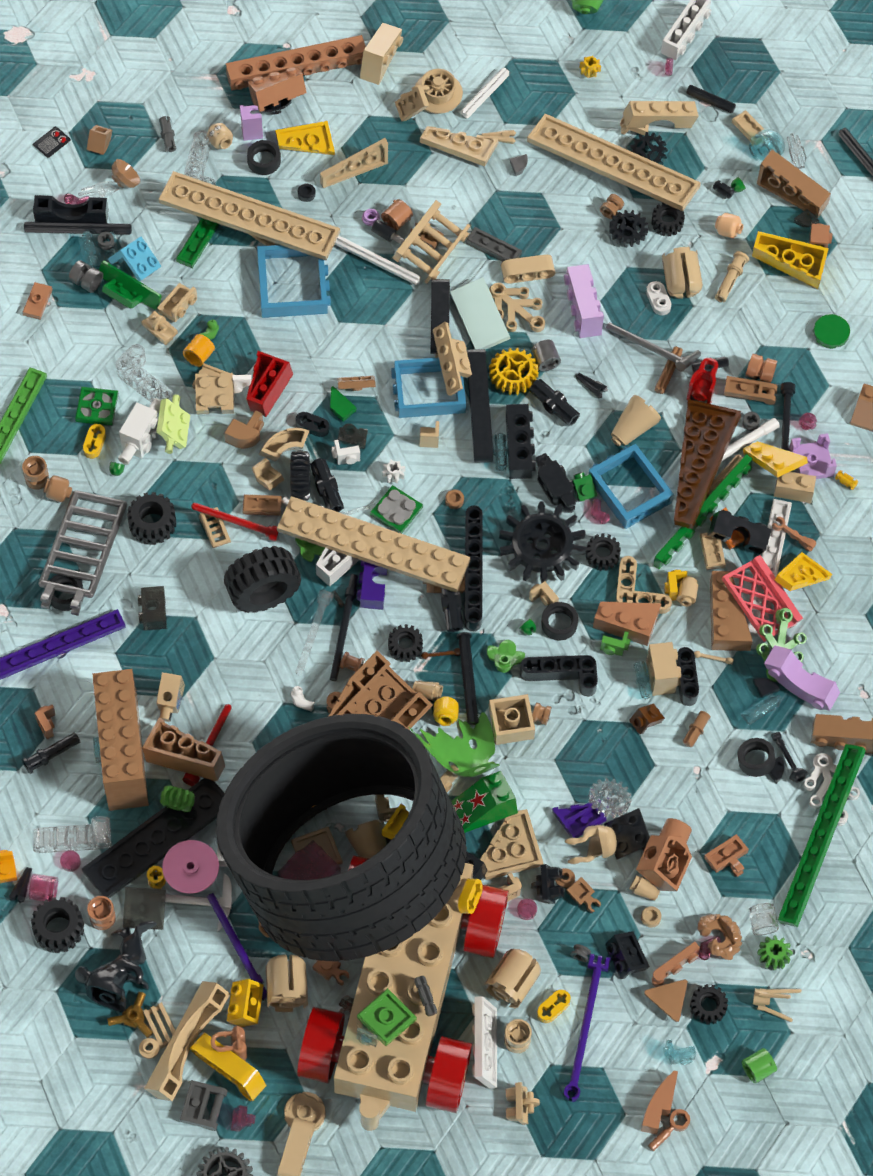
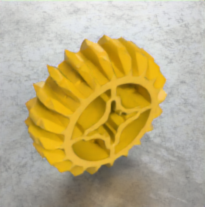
(516, 365)

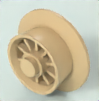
(444, 91)

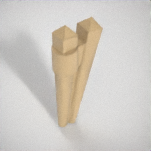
(504, 136)

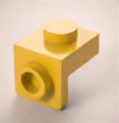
(670, 585)

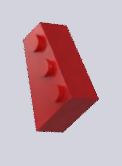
(268, 382)

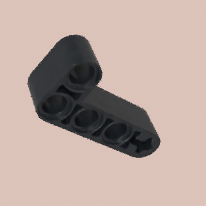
(559, 673)

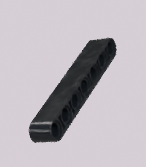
(480, 407)
(476, 559)

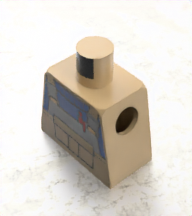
(170, 689)

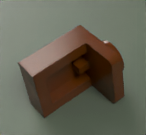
(646, 717)

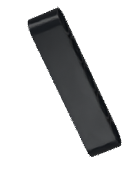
(439, 307)

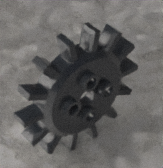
(534, 528)

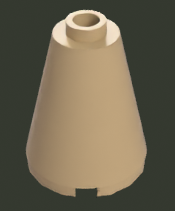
(634, 421)
(367, 838)

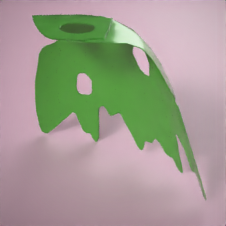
(458, 751)

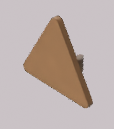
(669, 998)

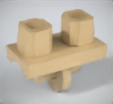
(160, 327)
(524, 1103)

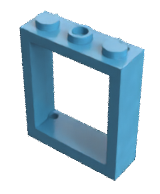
(431, 409)
(644, 510)

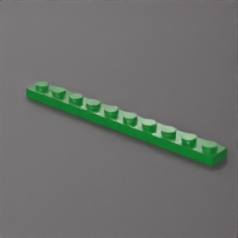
(821, 835)

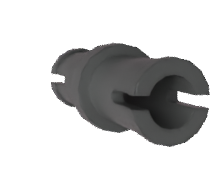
(167, 134)

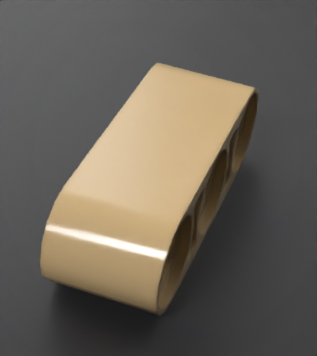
(527, 268)
(296, 1147)

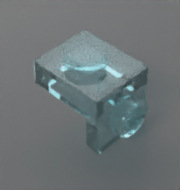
(683, 1056)

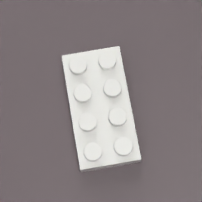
(485, 1042)

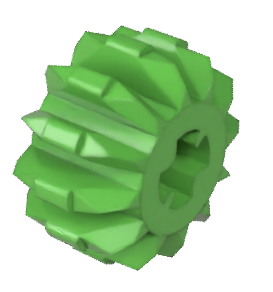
(177, 798)
(768, 956)

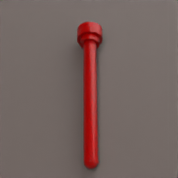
(270, 531)
(190, 779)

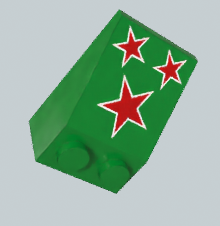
(485, 802)

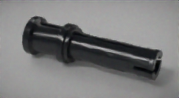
(42, 757)

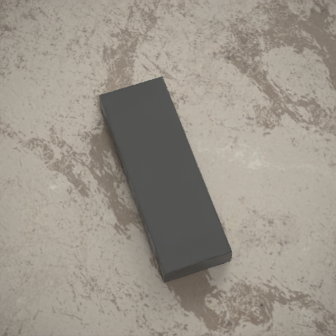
(492, 245)

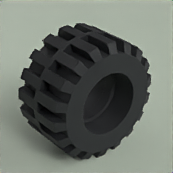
(151, 505)
(55, 909)

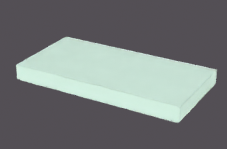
(480, 314)

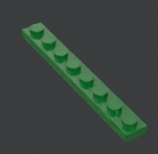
(709, 506)

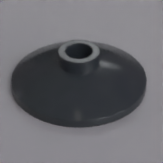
(277, 109)

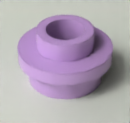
(370, 213)

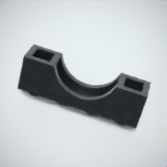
(49, 209)

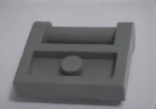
(196, 1104)

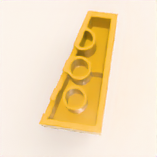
(792, 257)

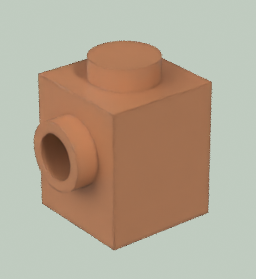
(820, 235)

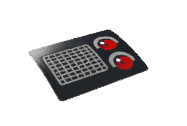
(51, 142)

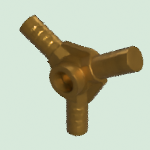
(133, 1016)

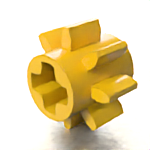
(590, 66)

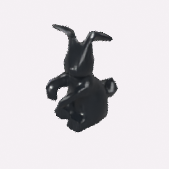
(106, 982)

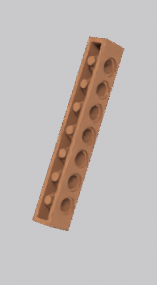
(326, 56)

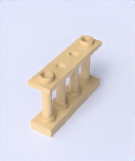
(424, 226)

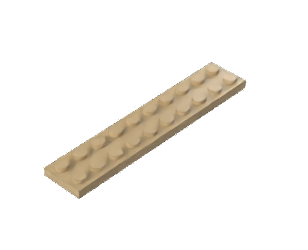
(614, 162)
(249, 215)
(373, 544)

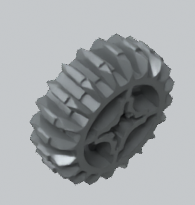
(220, 1158)

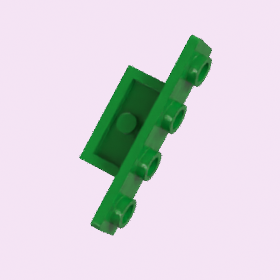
(126, 288)

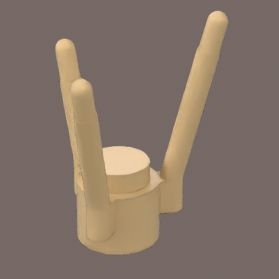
(763, 996)

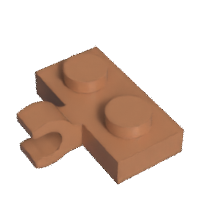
(728, 854)

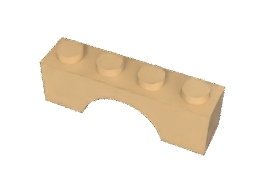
(640, 113)

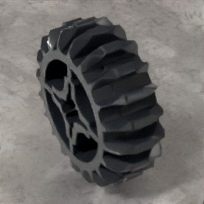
(300, 474)

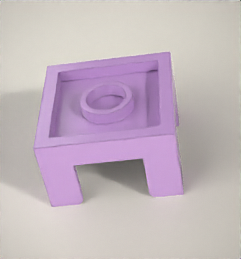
(817, 456)

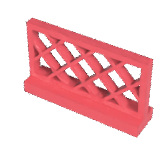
(772, 592)

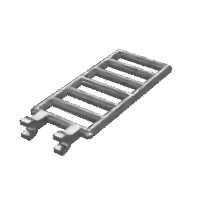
(60, 538)

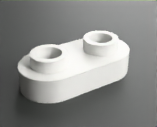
(658, 296)

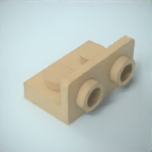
(412, 102)

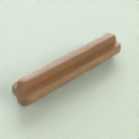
(667, 372)

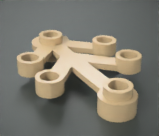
(517, 305)

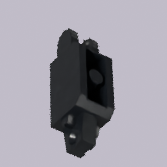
(555, 483)

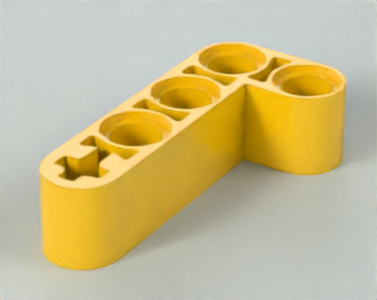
(230, 1066)

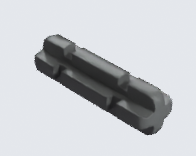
(425, 996)

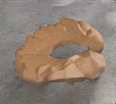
(730, 930)

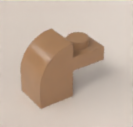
(244, 435)

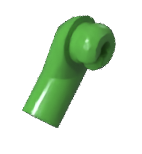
(212, 329)

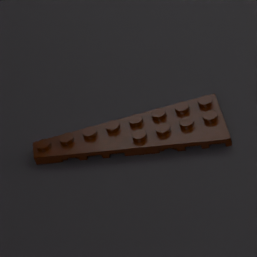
(704, 445)

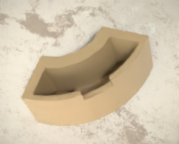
(284, 441)

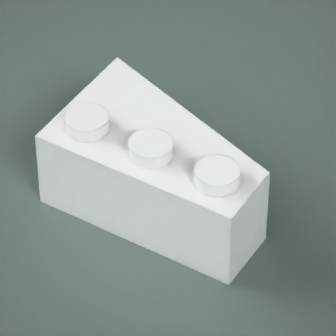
(333, 565)

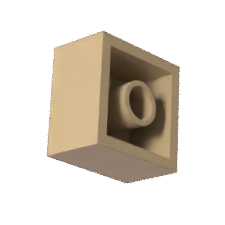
(663, 668)
(511, 719)

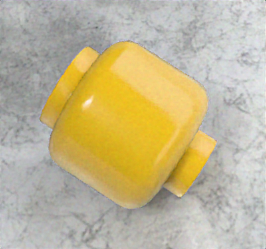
(445, 711)

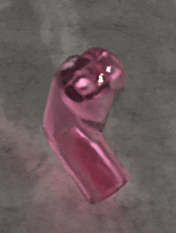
(71, 199)
(597, 514)
(704, 952)

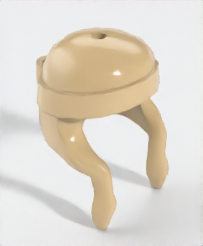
(601, 843)

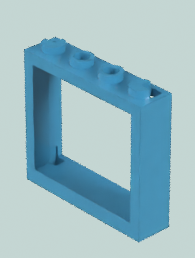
(294, 308)

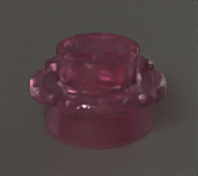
(810, 418)

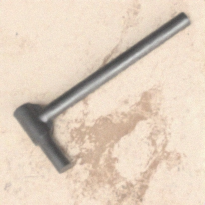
(680, 362)

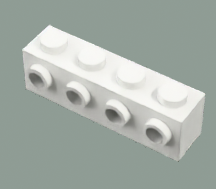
(685, 27)

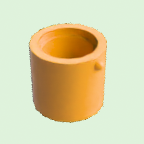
(198, 350)

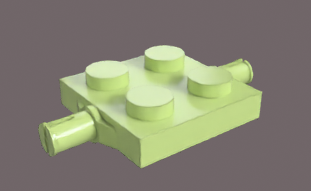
(173, 424)

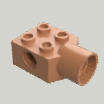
(667, 856)

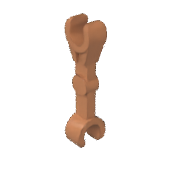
(806, 542)

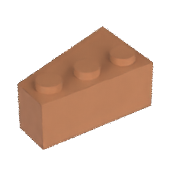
(276, 87)
(634, 618)

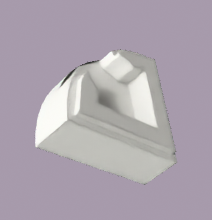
(241, 382)

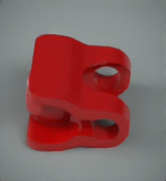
(703, 382)

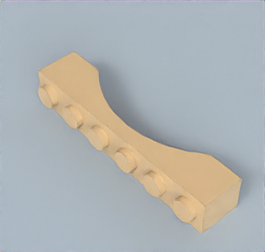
(203, 1008)

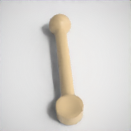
(728, 660)

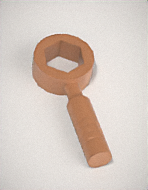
(666, 1132)

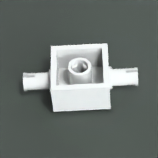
(139, 431)

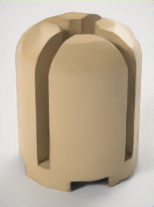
(682, 272)
(513, 977)
(286, 983)

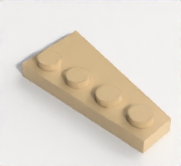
(471, 148)
(359, 163)

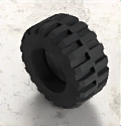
(262, 579)

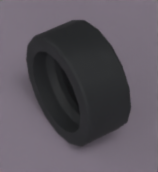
(260, 146)
(64, 605)
(559, 607)
(756, 744)

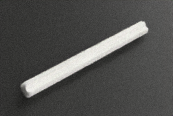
(377, 260)

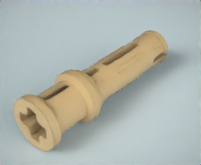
(734, 270)

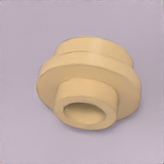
(152, 1053)

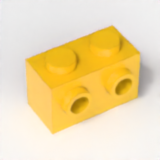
(245, 1003)

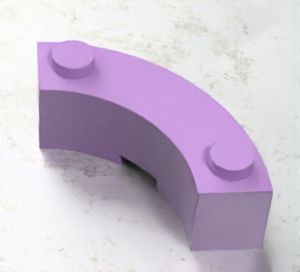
(811, 687)

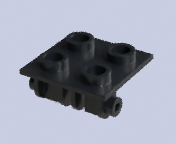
(630, 833)

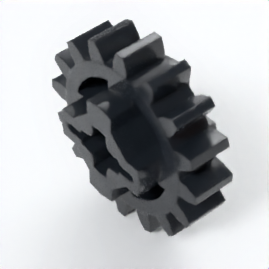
(644, 143)
(628, 228)

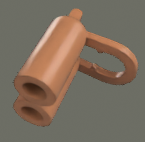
(237, 1041)

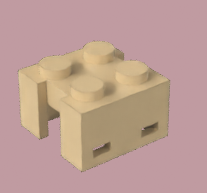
(214, 393)

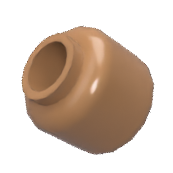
(57, 488)

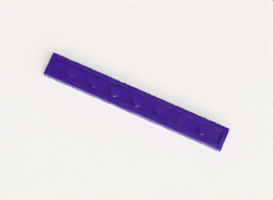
(61, 643)

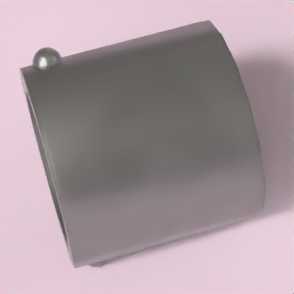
(546, 355)

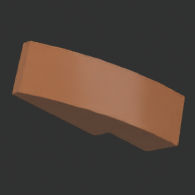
(659, 1104)

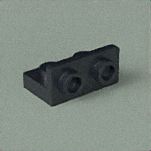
(626, 954)

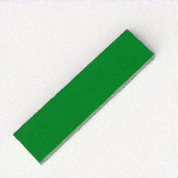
(197, 242)

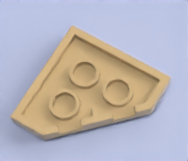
(512, 847)

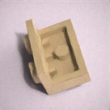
(177, 302)

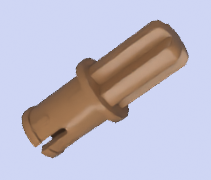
(696, 729)

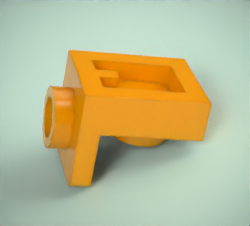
(7, 866)

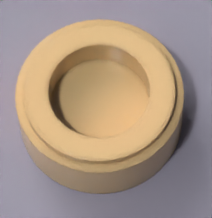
(651, 916)

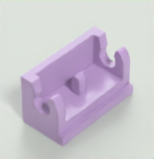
(251, 123)

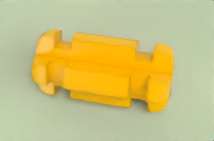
(846, 479)

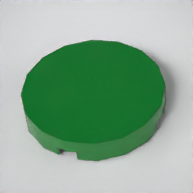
(831, 331)

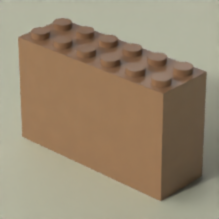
(120, 739)

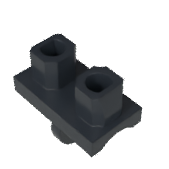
(545, 884)

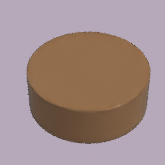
(454, 499)

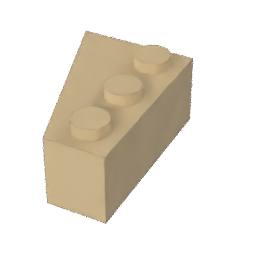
(380, 52)

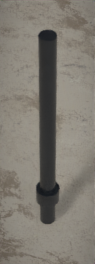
(350, 595)

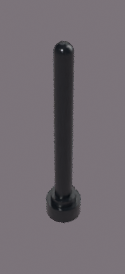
(787, 391)

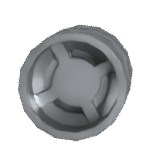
(84, 275)

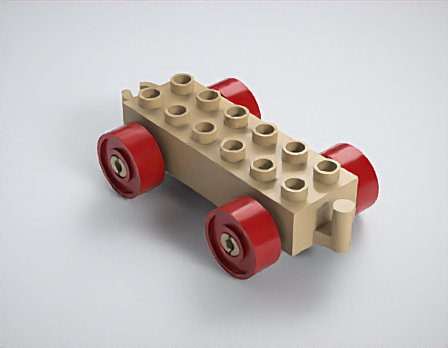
(396, 1072)

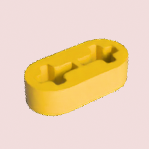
(98, 442)
(470, 896)
(557, 1009)

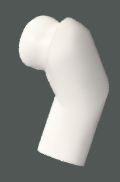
(299, 700)

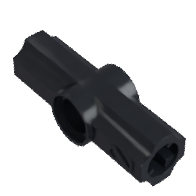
(554, 402)
(326, 485)
(452, 608)

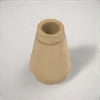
(430, 690)
(644, 888)

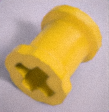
(151, 876)

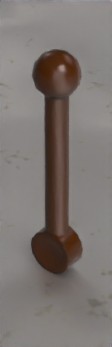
(456, 652)

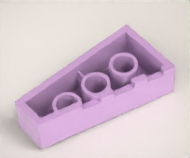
(584, 301)

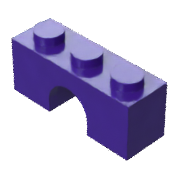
(372, 593)

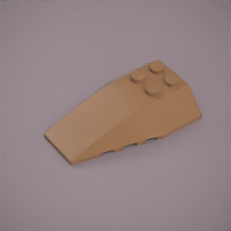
(382, 693)

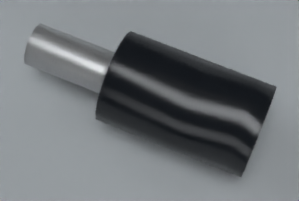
(386, 232)

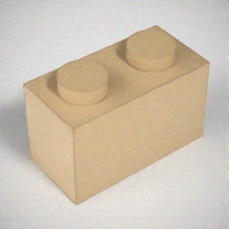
(795, 487)

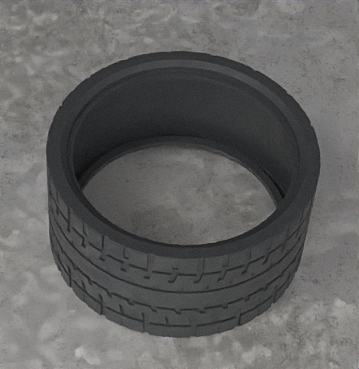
(373, 902)

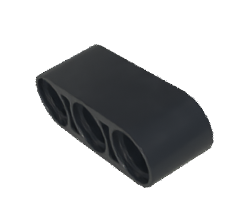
(691, 684)

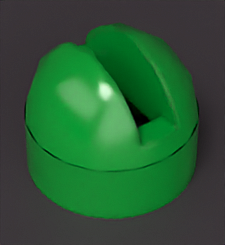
(738, 185)
(116, 468)
(528, 627)

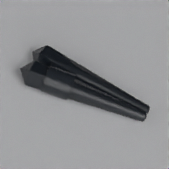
(594, 386)
(20, 889)

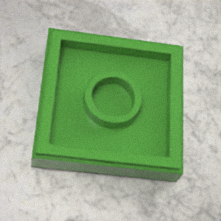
(386, 1017)

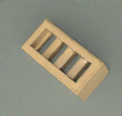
(208, 530)

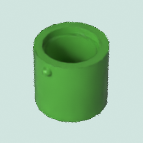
(759, 1065)

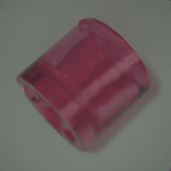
(43, 887)

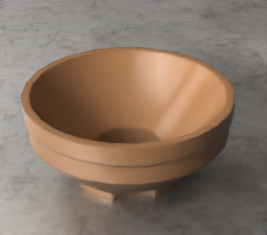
(124, 174)

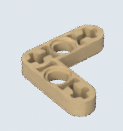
(628, 591)

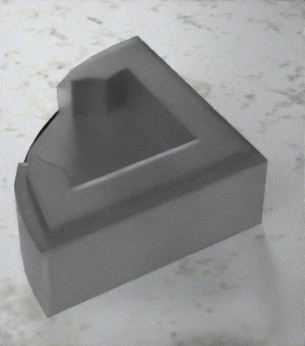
(519, 164)

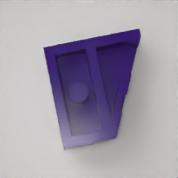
(578, 818)

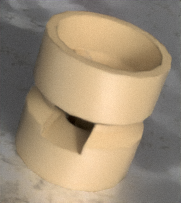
(517, 1036)

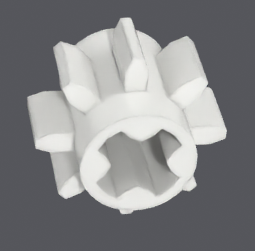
(393, 471)

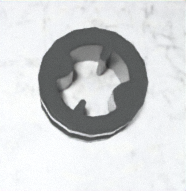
(108, 244)
(754, 425)
(580, 953)

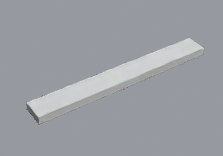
(772, 554)

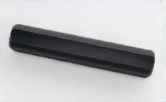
(711, 99)

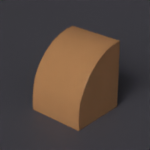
(99, 139)

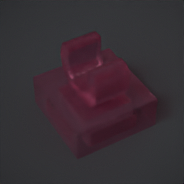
(241, 1118)

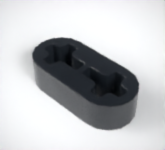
(312, 424)

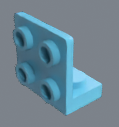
(138, 258)

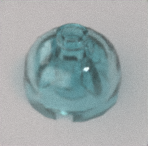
(764, 142)

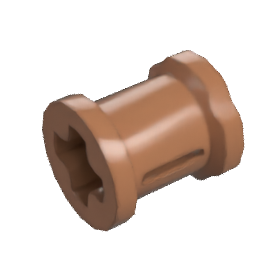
(351, 662)

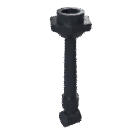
(797, 774)

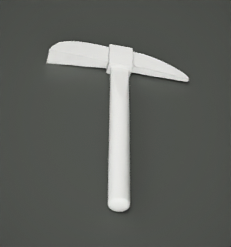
(224, 901)

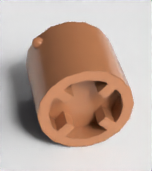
(397, 214)

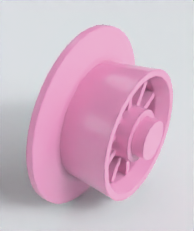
(190, 866)

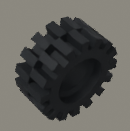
(667, 227)
(605, 542)
(402, 653)
(708, 992)

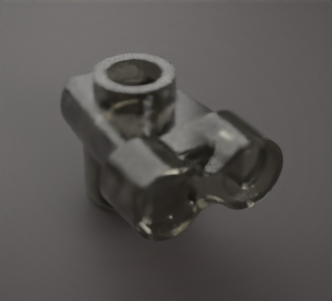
(351, 435)

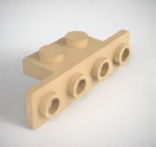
(452, 358)

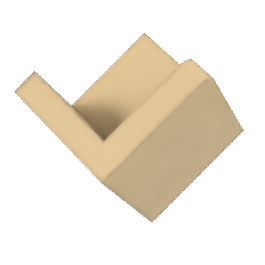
(429, 436)

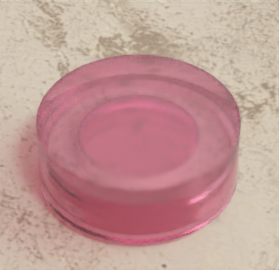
(669, 67)
(70, 861)
(527, 909)

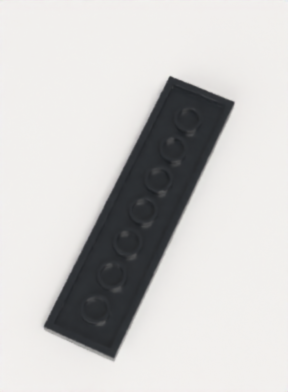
(153, 840)

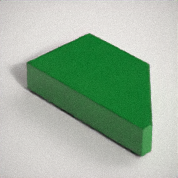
(341, 405)

